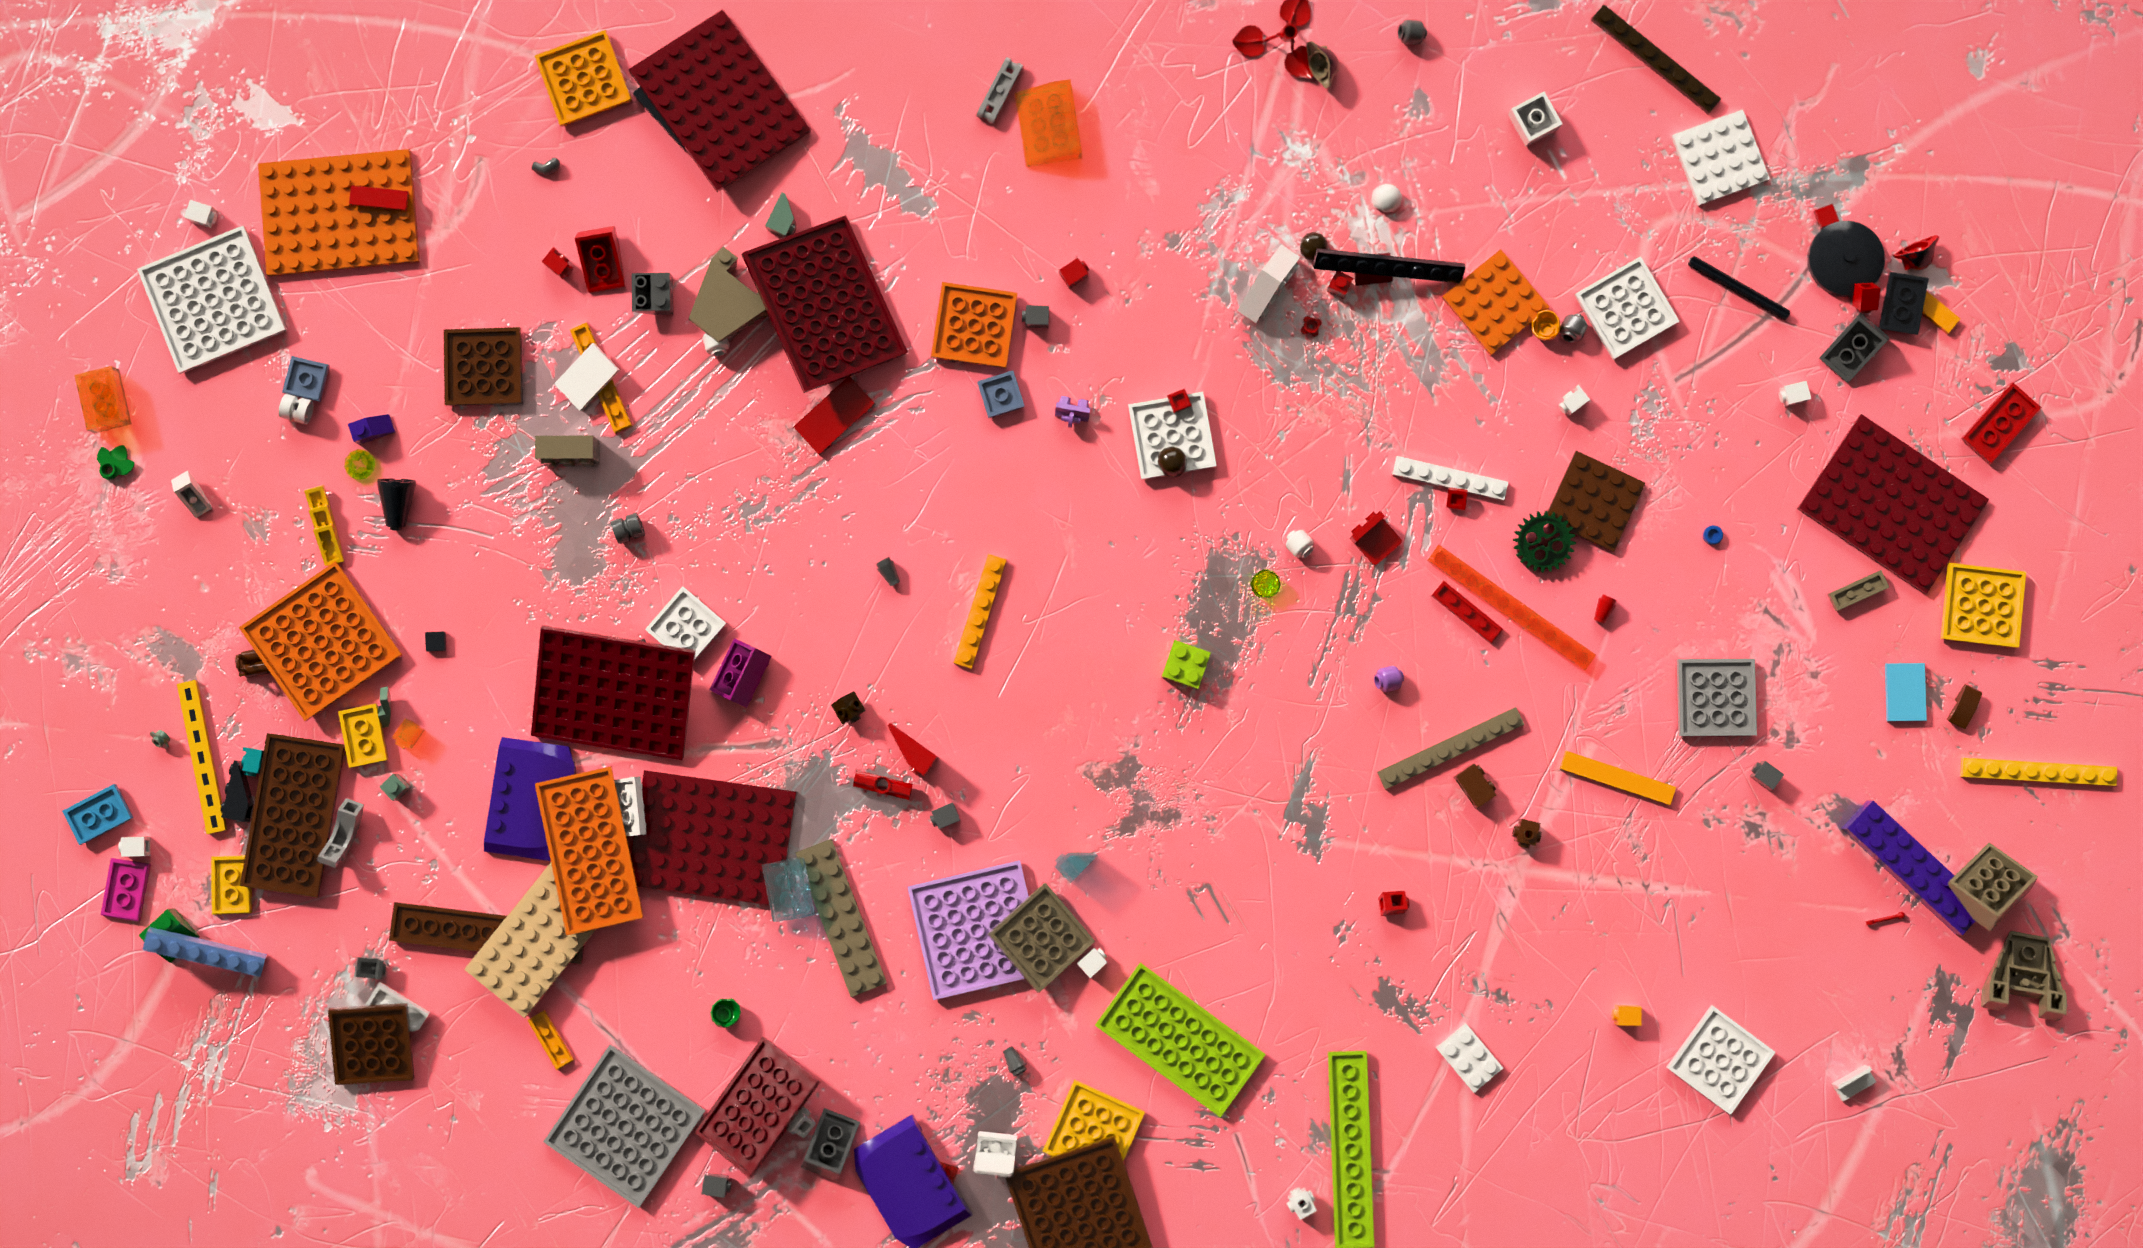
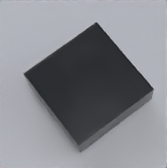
(435, 641)

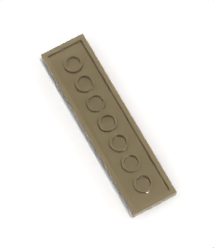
(842, 918)

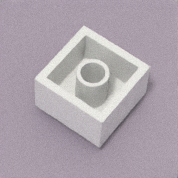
(1535, 118)

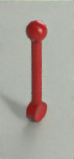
(1901, 915)

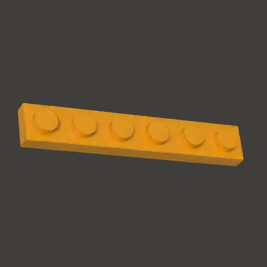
(980, 611)

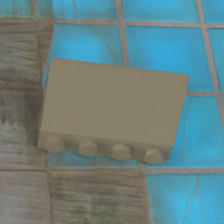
(1991, 885)

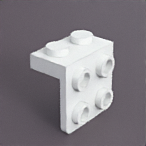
(995, 1154)

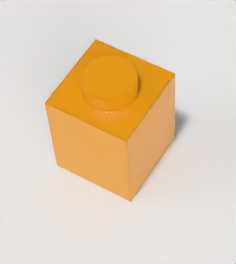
(1627, 1015)

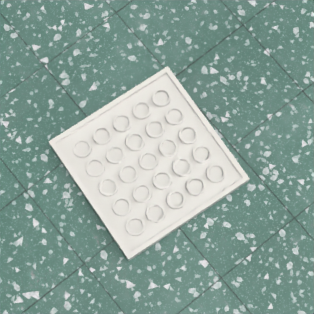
(211, 299)

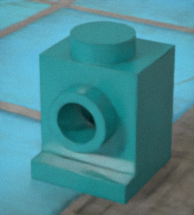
(252, 761)

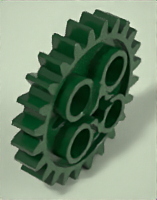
(1551, 556)

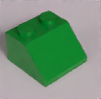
(171, 921)

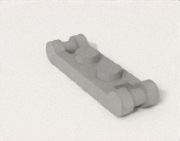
(999, 90)

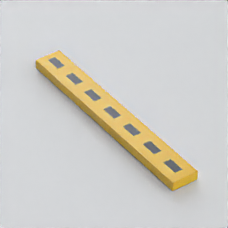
(201, 756)

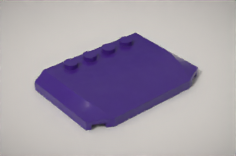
(514, 810)
(909, 1184)

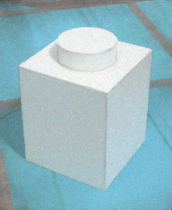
(201, 214)
(1794, 393)
(134, 846)
(1093, 961)

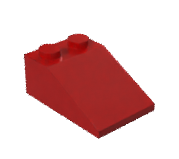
(600, 258)
(915, 754)

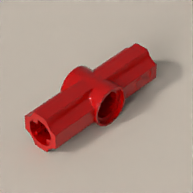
(870, 782)

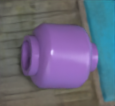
(1388, 679)

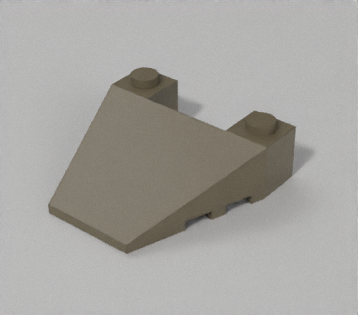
(723, 301)
(2026, 970)

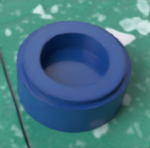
(1712, 535)

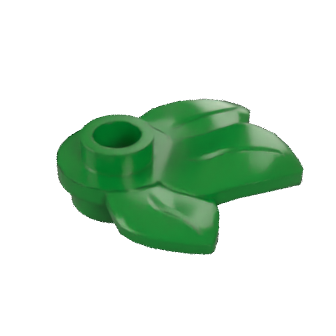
(116, 459)

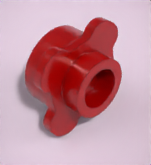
(1311, 321)

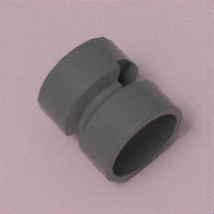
(627, 528)

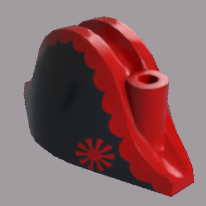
(1919, 254)

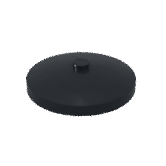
(1845, 256)

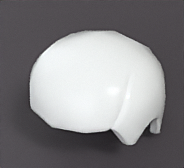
(1386, 198)

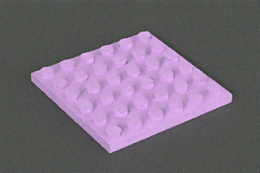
(954, 925)

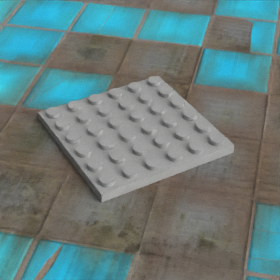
(624, 1126)

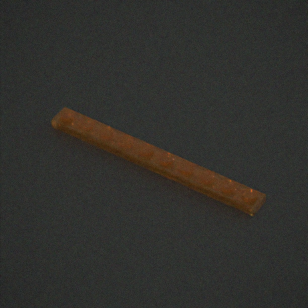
(1511, 607)

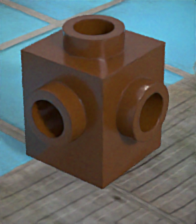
(1532, 828)

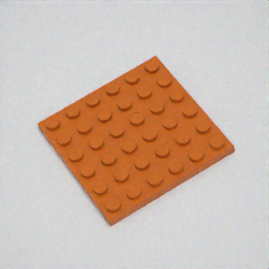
(320, 641)

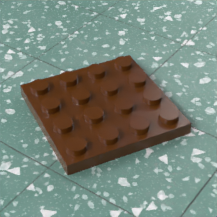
(482, 366)
(1596, 500)
(371, 1044)

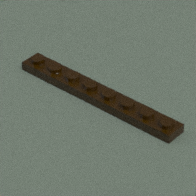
(1656, 59)

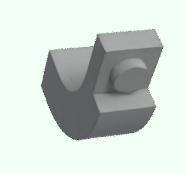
(344, 833)

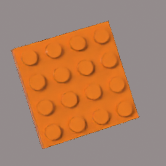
(1495, 302)
(974, 325)

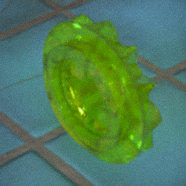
(361, 472)

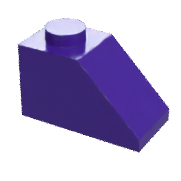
(371, 428)

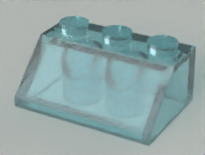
(788, 889)

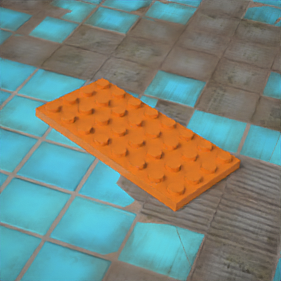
(589, 850)

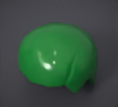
(725, 1013)

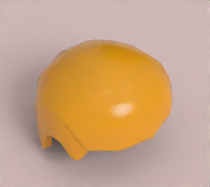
(1546, 325)

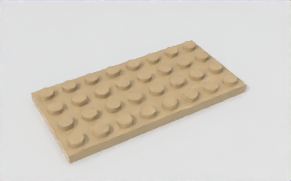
(528, 948)

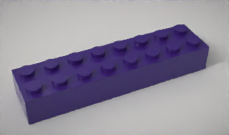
(1908, 864)

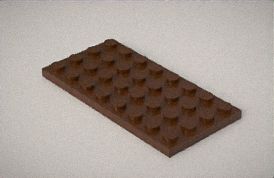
(292, 814)

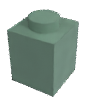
(395, 787)

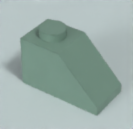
(781, 219)

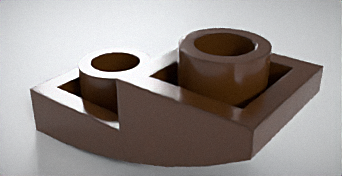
(1966, 705)

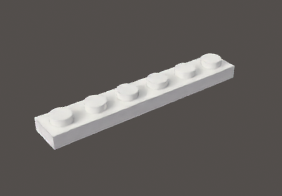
(1450, 477)

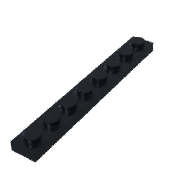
(1388, 265)

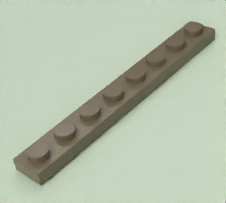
(1450, 748)

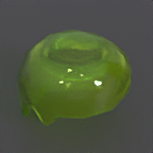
(1265, 583)

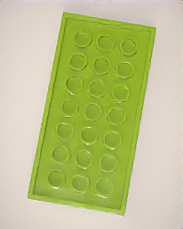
(1180, 1039)

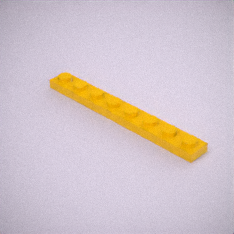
(2038, 771)

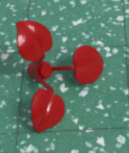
(1250, 38)

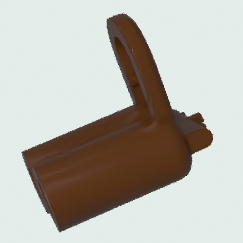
(250, 664)

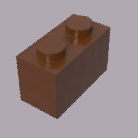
(1475, 785)

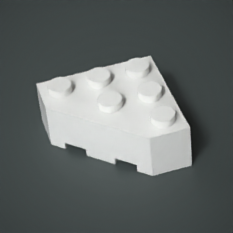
(1269, 284)

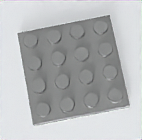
(1716, 697)

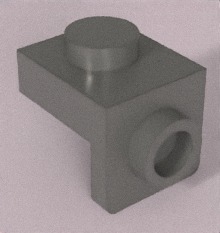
(369, 968)

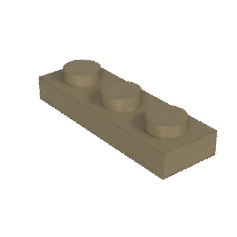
(1858, 590)

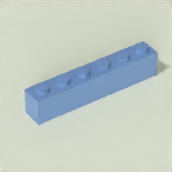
(204, 951)

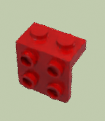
(1375, 538)

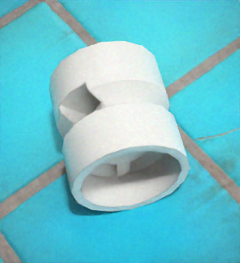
(299, 409)

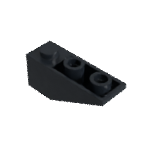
(238, 799)

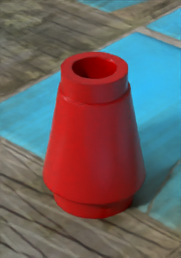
(1604, 608)

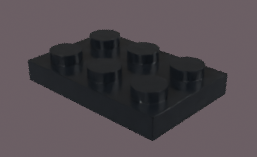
(1903, 303)

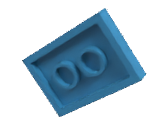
(97, 814)

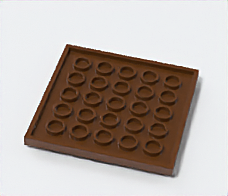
(1079, 1200)

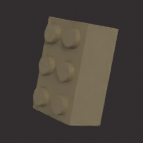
(567, 450)

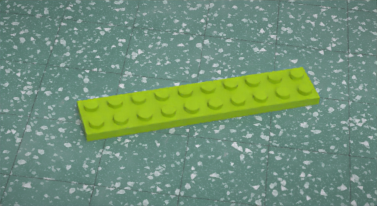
(1350, 1149)

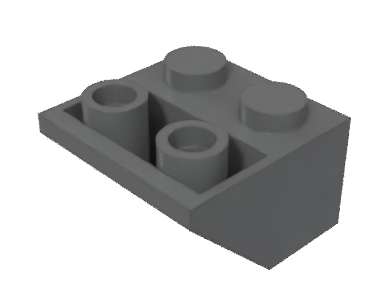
(652, 293)

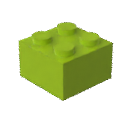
(1186, 664)

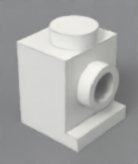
(1573, 401)

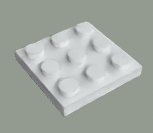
(686, 623)

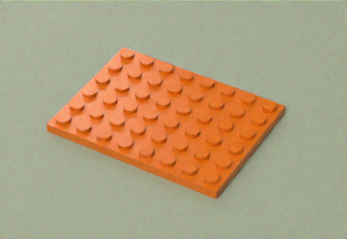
(316, 229)

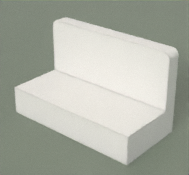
(1854, 1082)

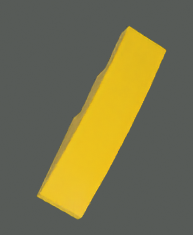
(324, 525)

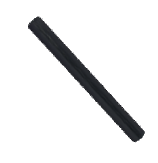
(1739, 287)

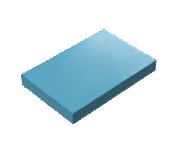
(1905, 692)

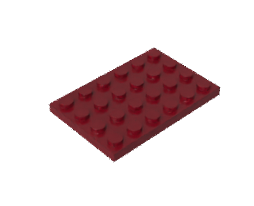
(757, 1107)

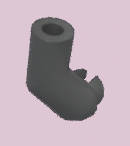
(547, 168)

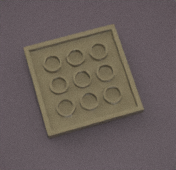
(1041, 937)

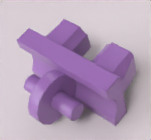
(1072, 413)

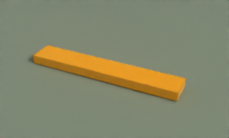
(608, 395)
(1617, 777)

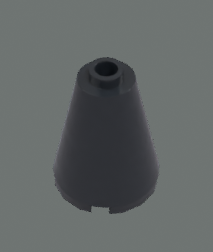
(396, 500)

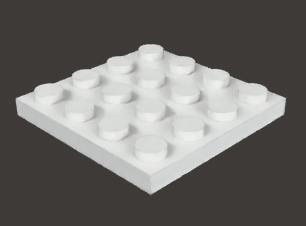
(1720, 157)
(1626, 308)
(1158, 428)
(1720, 1059)

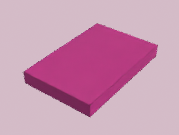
(125, 889)

